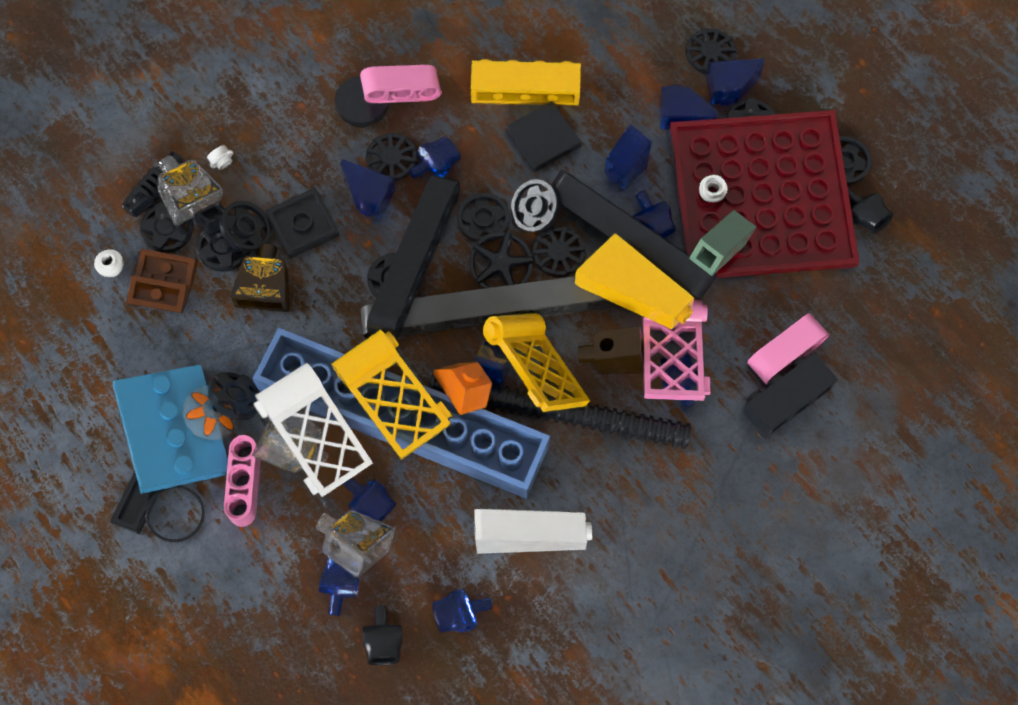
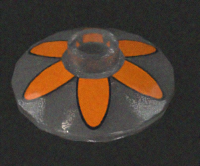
(203, 420)

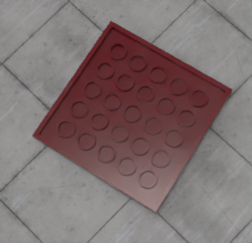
(781, 177)

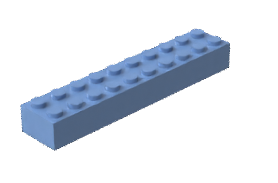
(473, 444)

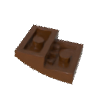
(162, 281)

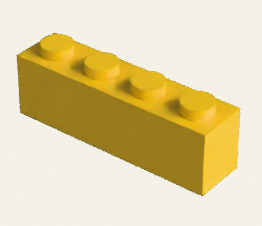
(525, 82)

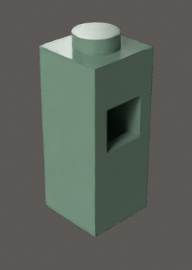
(722, 242)

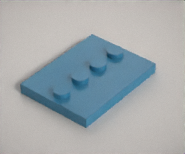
(159, 441)

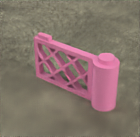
(693, 324)

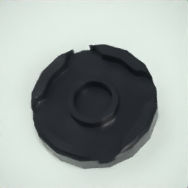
(353, 106)

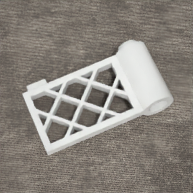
(290, 396)

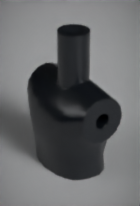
(870, 211)
(382, 640)

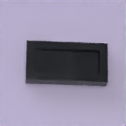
(132, 507)

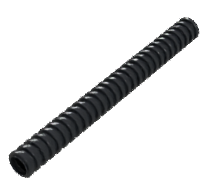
(588, 416)

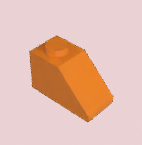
(465, 386)

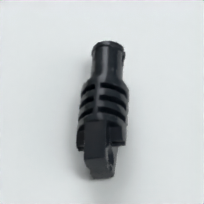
(144, 194)

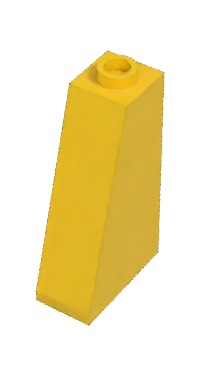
(633, 282)

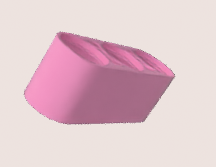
(400, 83)
(788, 347)
(244, 494)

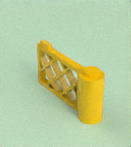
(523, 333)
(374, 358)

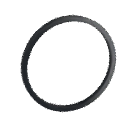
(175, 540)

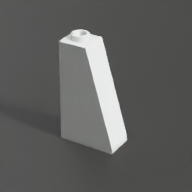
(530, 531)

